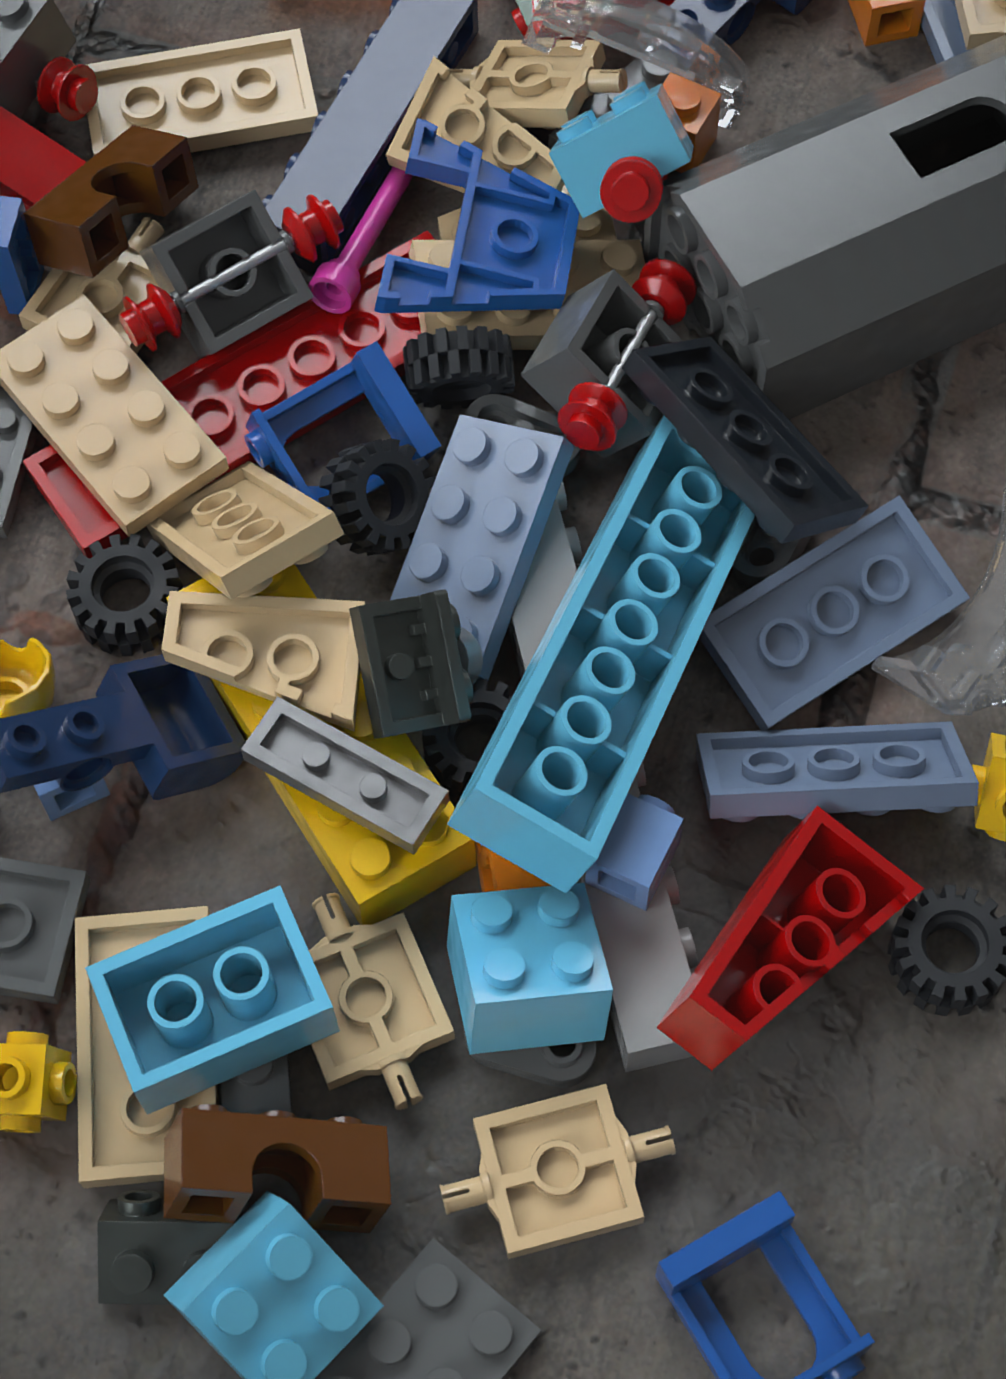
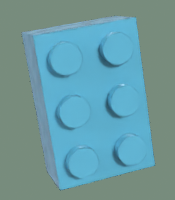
(212, 1000)

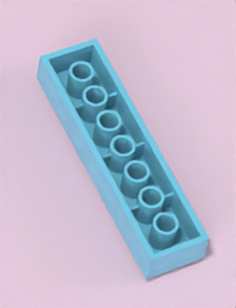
(606, 666)

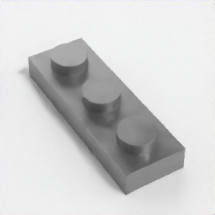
(345, 775)

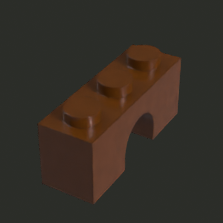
(81, 220)
(330, 1163)

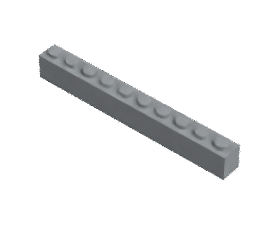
(641, 948)

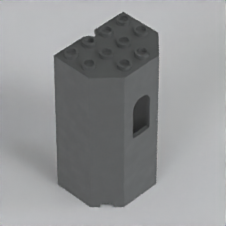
(829, 250)

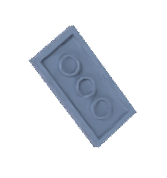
(485, 524)
(831, 613)
(836, 769)

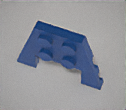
(508, 242)

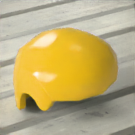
(25, 678)

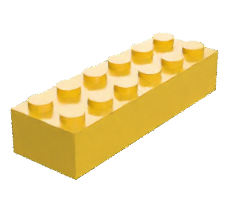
(366, 868)

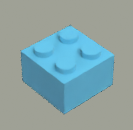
(528, 968)
(274, 1296)

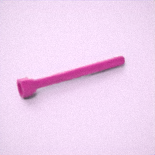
(337, 281)

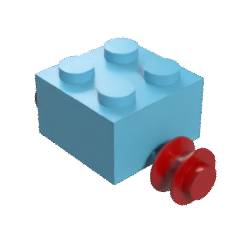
(623, 154)

